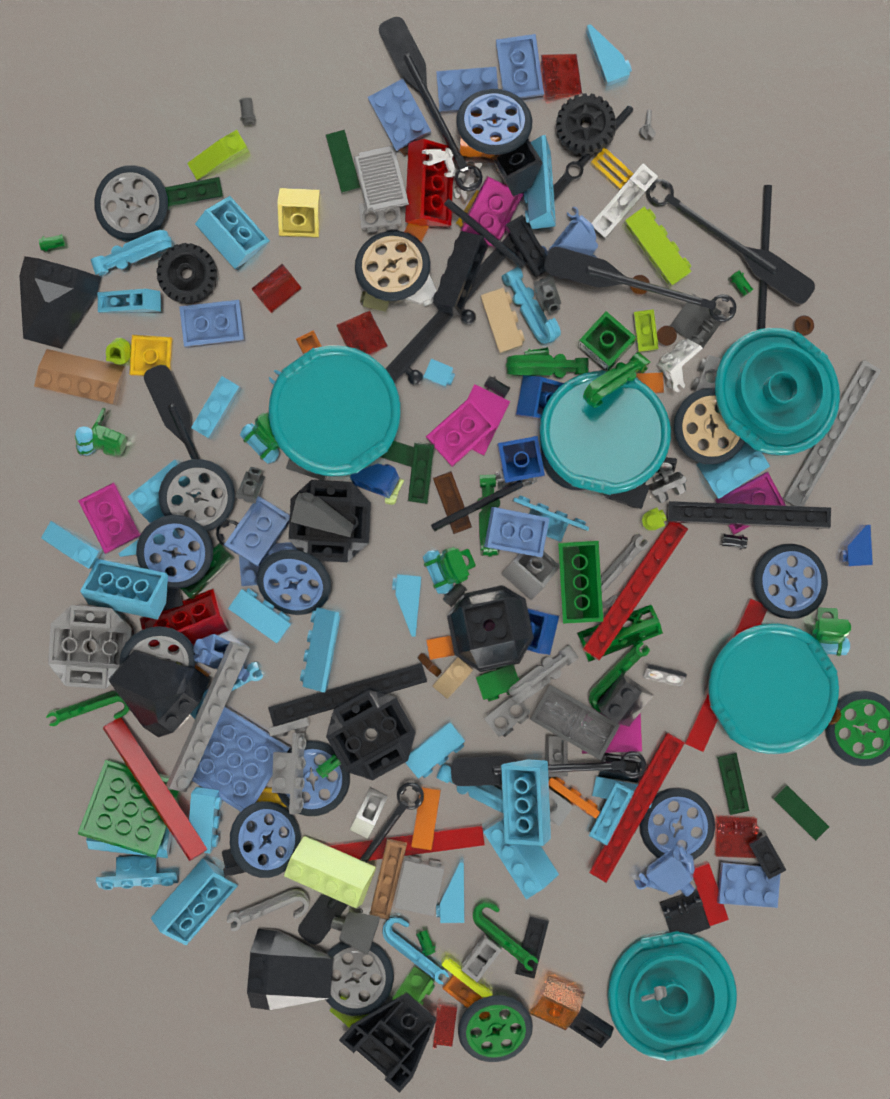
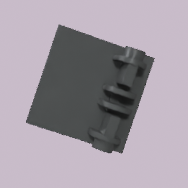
(696, 323)

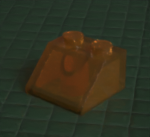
(558, 1003)

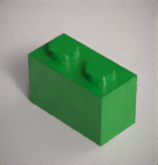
(496, 682)

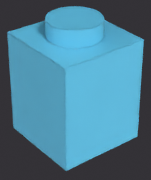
(439, 373)

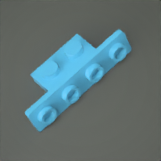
(557, 521)
(136, 872)

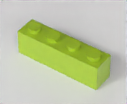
(657, 246)

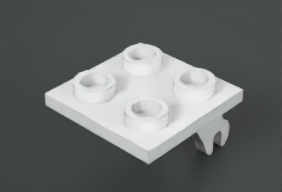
(672, 362)

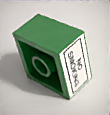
(607, 341)

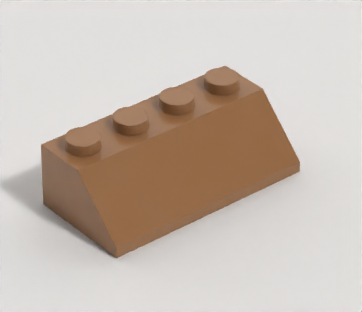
(80, 377)

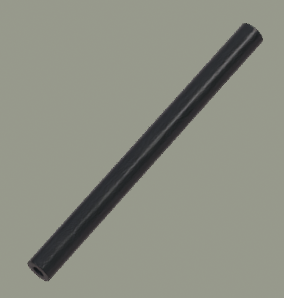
(485, 233)
(477, 505)

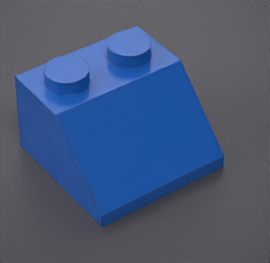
(534, 395)
(521, 459)
(544, 630)

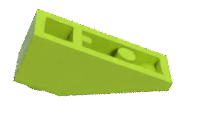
(218, 155)

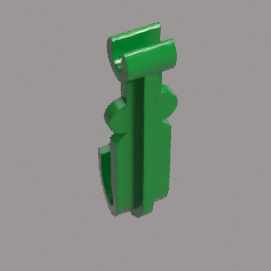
(545, 365)
(614, 379)
(487, 483)
(621, 667)
(87, 706)
(499, 936)

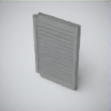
(380, 179)

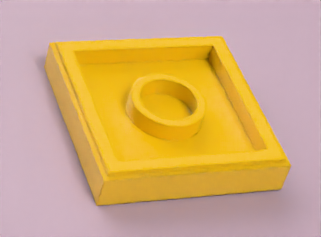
(149, 352)

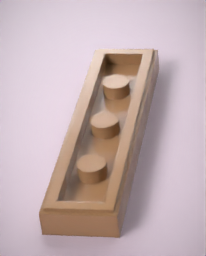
(388, 878)

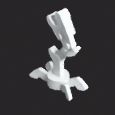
(468, 177)

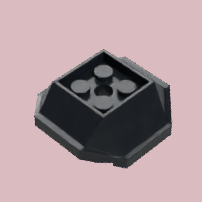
(349, 503)
(493, 648)
(371, 756)

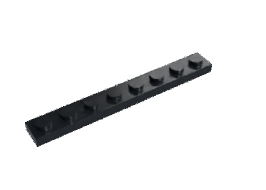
(749, 514)
(334, 697)

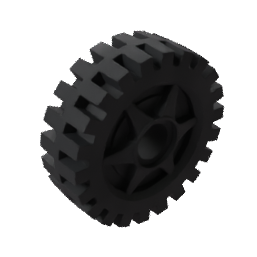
(582, 110)
(184, 257)

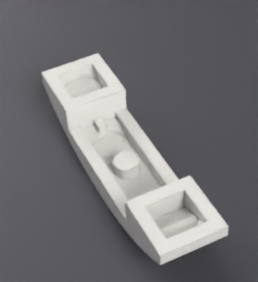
(624, 200)

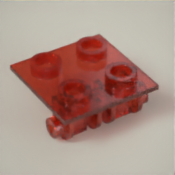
(561, 74)
(362, 333)
(734, 836)

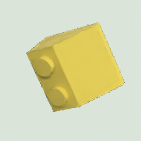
(298, 212)

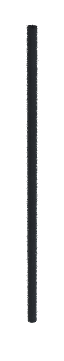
(764, 246)

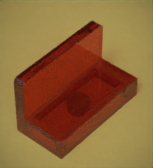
(276, 288)
(444, 1025)

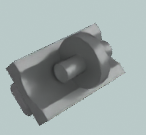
(547, 294)
(667, 481)
(251, 485)

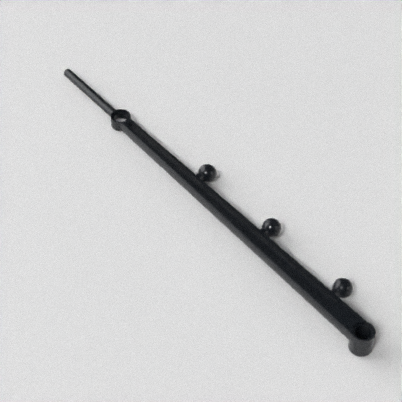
(403, 361)

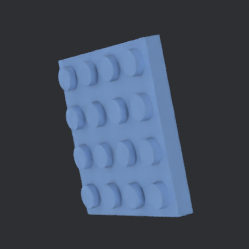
(238, 760)

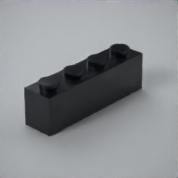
(460, 273)

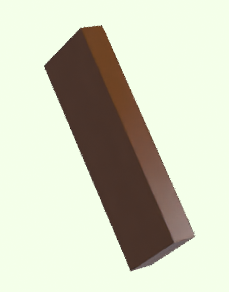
(451, 500)

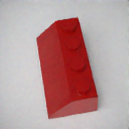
(427, 187)
(193, 619)

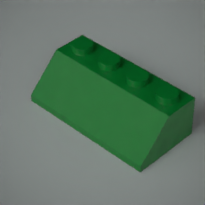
(580, 582)

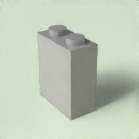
(419, 885)

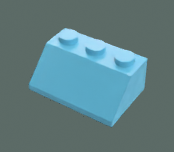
(231, 231)
(735, 471)
(147, 495)

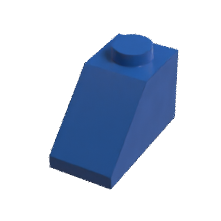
(377, 479)
(858, 548)

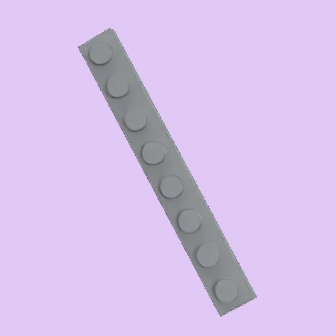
(824, 450)
(208, 716)

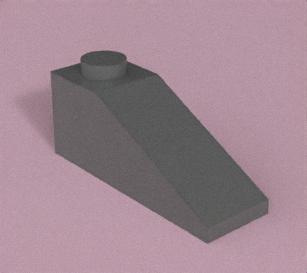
(317, 514)

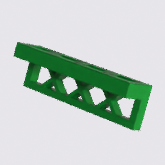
(628, 636)

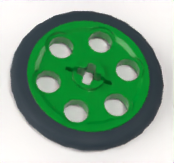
(844, 747)
(493, 1005)

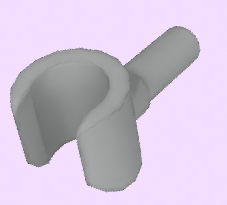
(646, 128)
(660, 992)

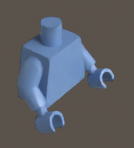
(577, 236)
(211, 651)
(670, 873)

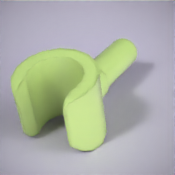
(392, 500)

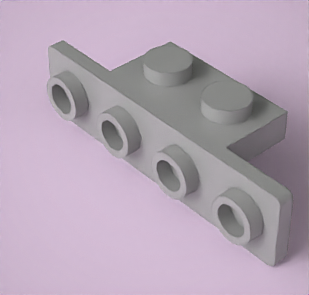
(288, 772)

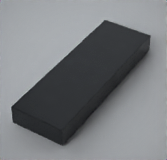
(527, 245)
(533, 944)

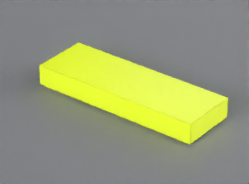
(456, 970)

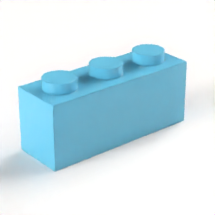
(216, 407)
(260, 614)
(435, 750)
(203, 815)

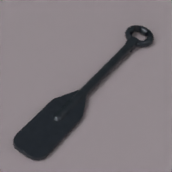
(413, 69)
(763, 263)
(601, 274)
(176, 418)
(487, 770)
(320, 917)

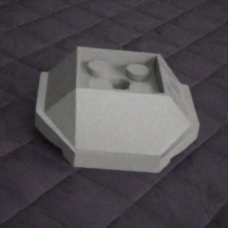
(68, 648)

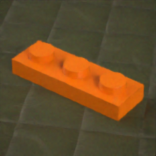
(574, 797)

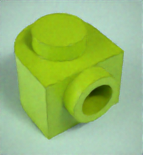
(118, 351)
(653, 519)

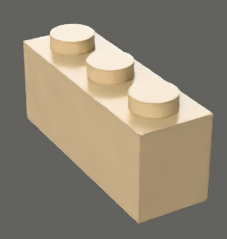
(502, 320)

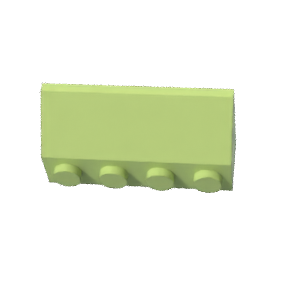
(330, 872)

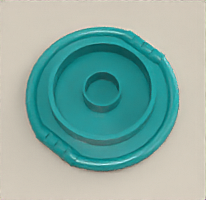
(777, 391)
(334, 410)
(608, 445)
(773, 688)
(697, 1002)

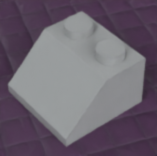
(530, 573)

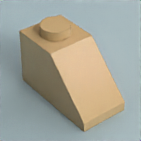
(452, 677)

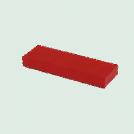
(708, 892)

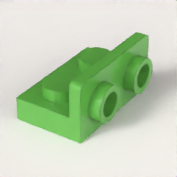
(416, 984)

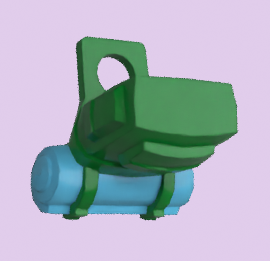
(100, 438)
(261, 438)
(448, 568)
(832, 632)

